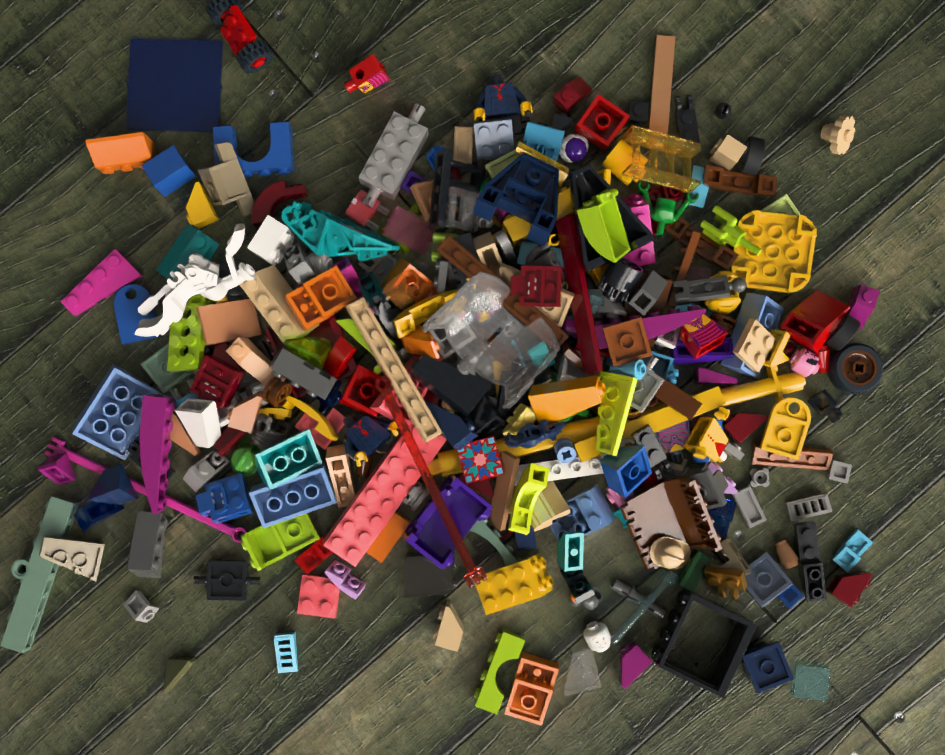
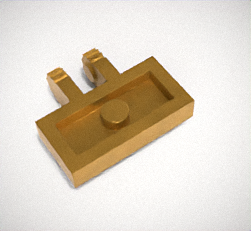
(725, 579)

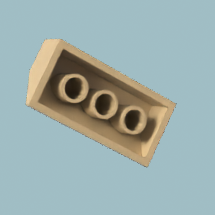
(268, 296)

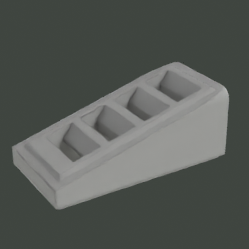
(826, 507)

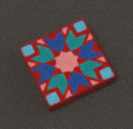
(480, 460)

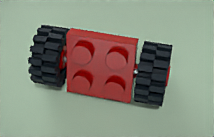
(239, 35)

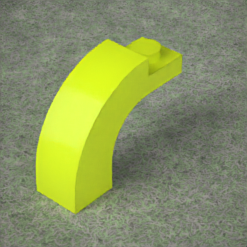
(528, 488)

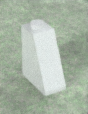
(200, 421)

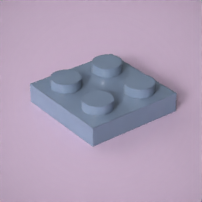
(493, 138)
(766, 580)

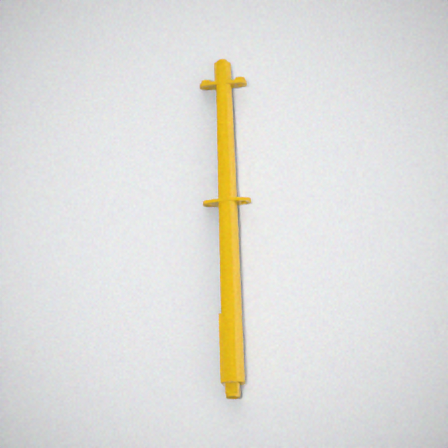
(449, 462)

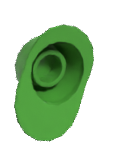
(243, 457)

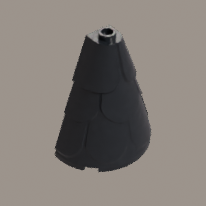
(583, 185)

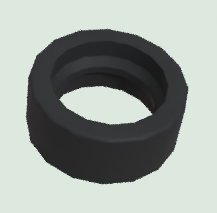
(753, 155)
(843, 332)

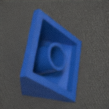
(168, 171)

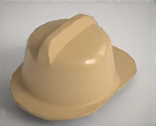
(670, 553)

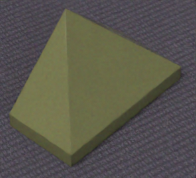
(175, 670)

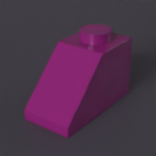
(862, 303)
(632, 663)

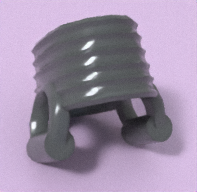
(265, 435)

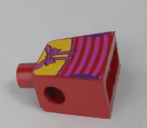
(367, 75)
(702, 335)

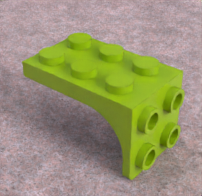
(279, 540)

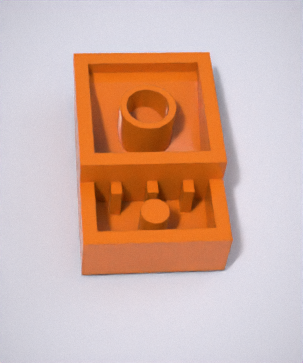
(320, 298)
(531, 688)

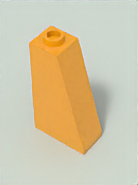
(565, 398)

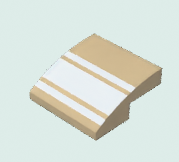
(548, 507)

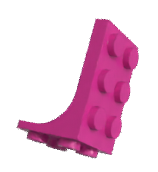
(640, 207)

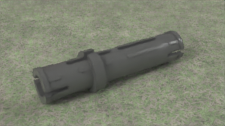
(633, 595)

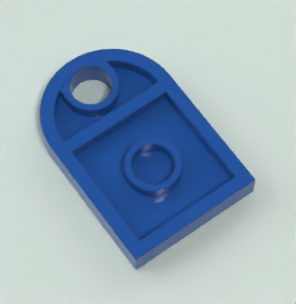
(128, 315)

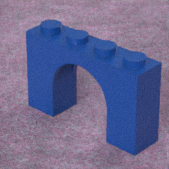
(279, 158)

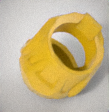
(727, 304)

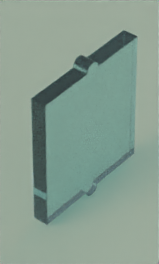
(811, 682)

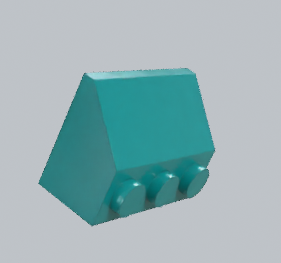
(188, 243)
(287, 459)

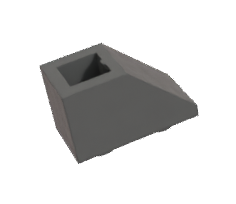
(298, 264)
(647, 292)

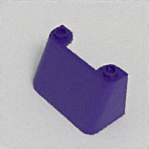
(428, 531)

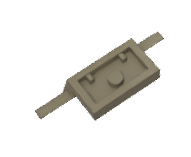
(226, 180)

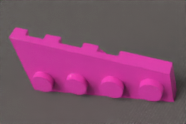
(101, 282)

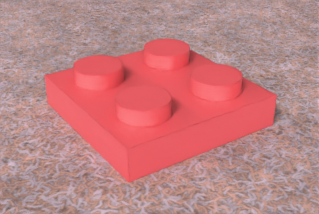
(318, 596)

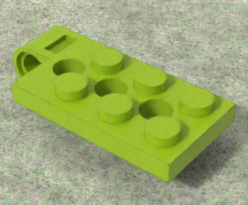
(194, 340)

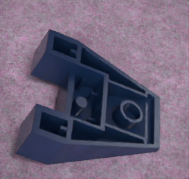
(525, 190)

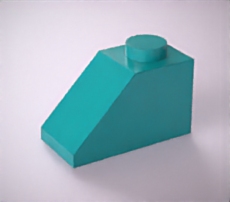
(571, 551)

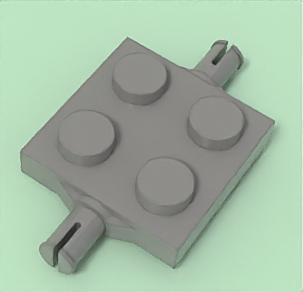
(646, 387)

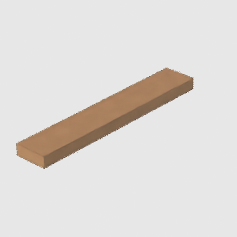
(661, 83)

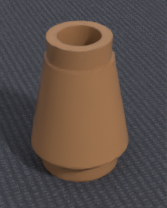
(786, 555)

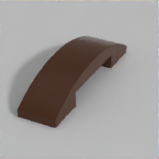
(739, 183)
(707, 249)

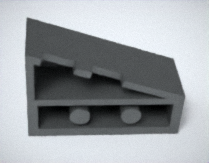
(302, 373)
(147, 545)

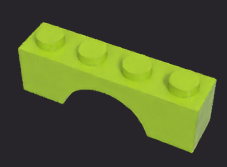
(508, 647)

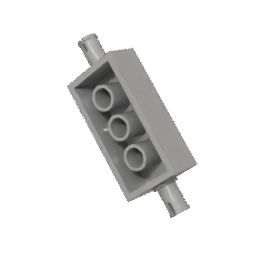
(393, 156)

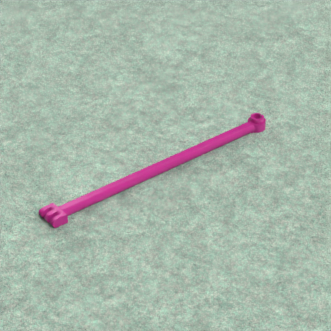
(139, 487)

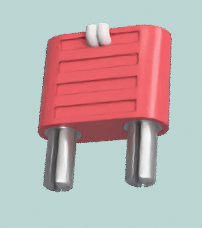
(362, 213)

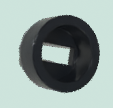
(718, 111)

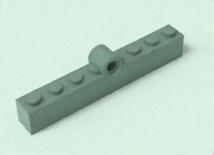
(38, 576)

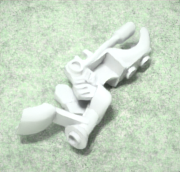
(197, 277)

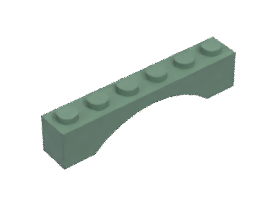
(493, 536)

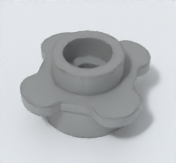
(764, 481)

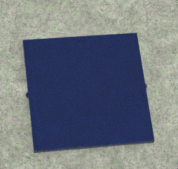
(174, 85)

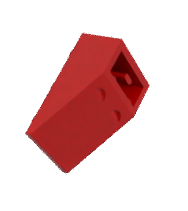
(814, 320)

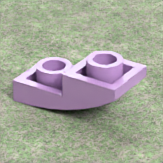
(341, 577)

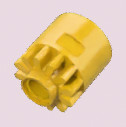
(620, 159)

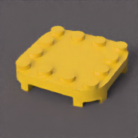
(785, 255)

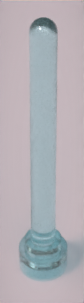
(668, 578)

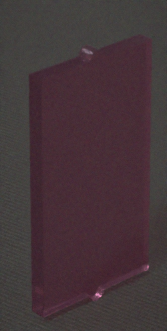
(408, 230)

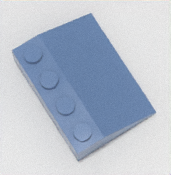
(114, 412)

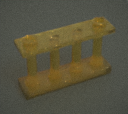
(665, 143)

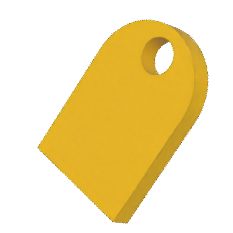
(786, 430)

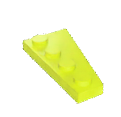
(613, 411)

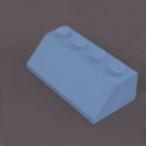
(767, 314)
(295, 497)

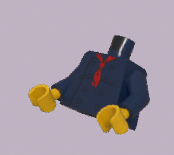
(500, 100)
(366, 436)

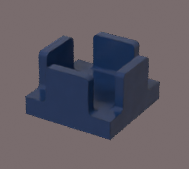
(766, 666)

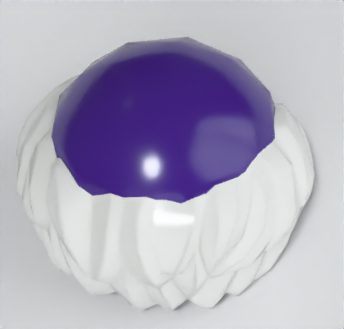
(573, 148)

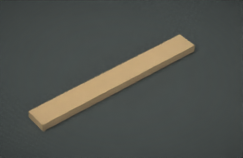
(394, 369)

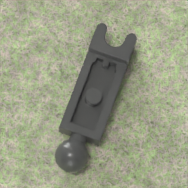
(706, 289)

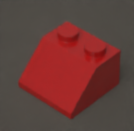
(360, 391)

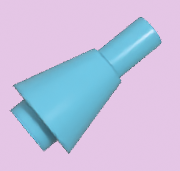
(633, 369)

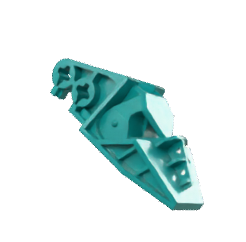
(334, 235)

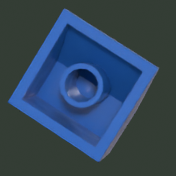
(626, 469)

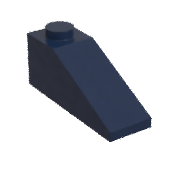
(456, 429)

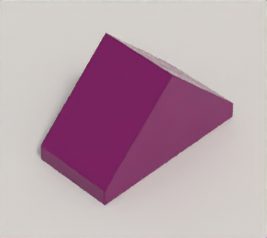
(58, 469)

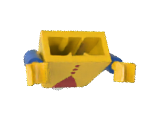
(708, 438)

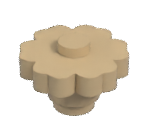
(839, 134)

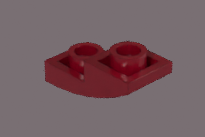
(664, 192)

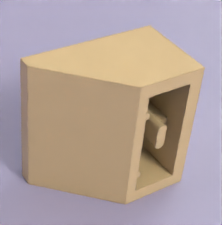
(450, 630)

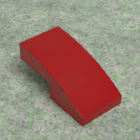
(338, 356)
(313, 556)

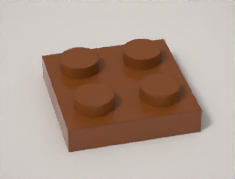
(627, 341)

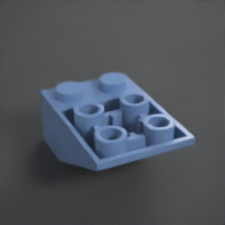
(587, 513)

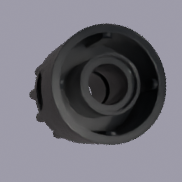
(620, 279)

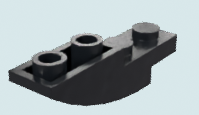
(810, 566)

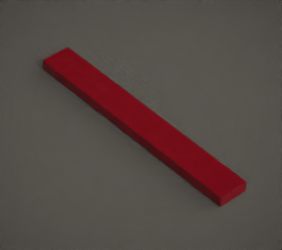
(581, 303)

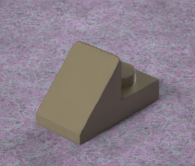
(736, 560)

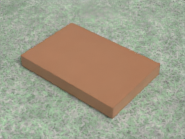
(228, 321)

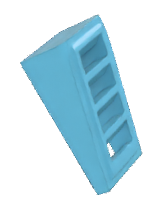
(278, 637)

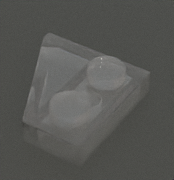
(582, 673)

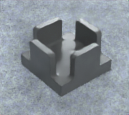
(711, 484)

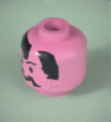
(804, 362)

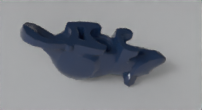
(532, 435)

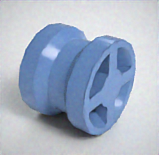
(566, 446)

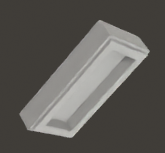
(749, 506)

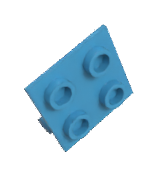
(544, 139)

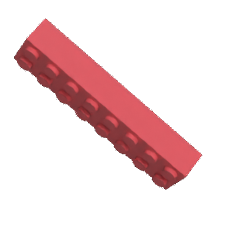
(379, 498)

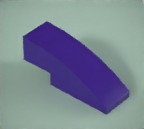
(682, 355)

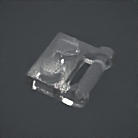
(466, 220)

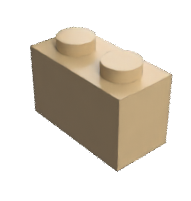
(727, 152)
(488, 252)

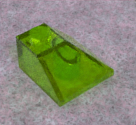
(310, 349)

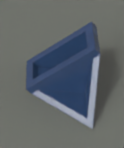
(113, 487)

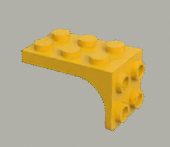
(515, 584)

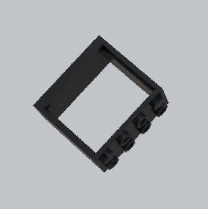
(731, 655)

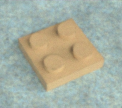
(754, 345)

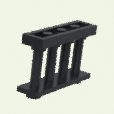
(442, 182)

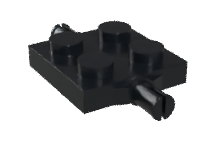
(227, 580)

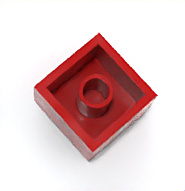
(601, 123)

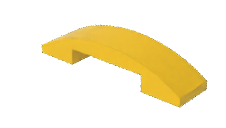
(420, 312)
(323, 426)

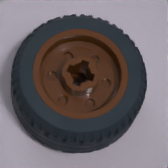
(855, 368)

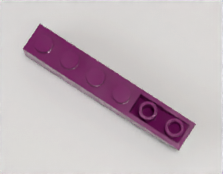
(654, 324)
(155, 446)

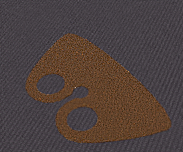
(402, 294)

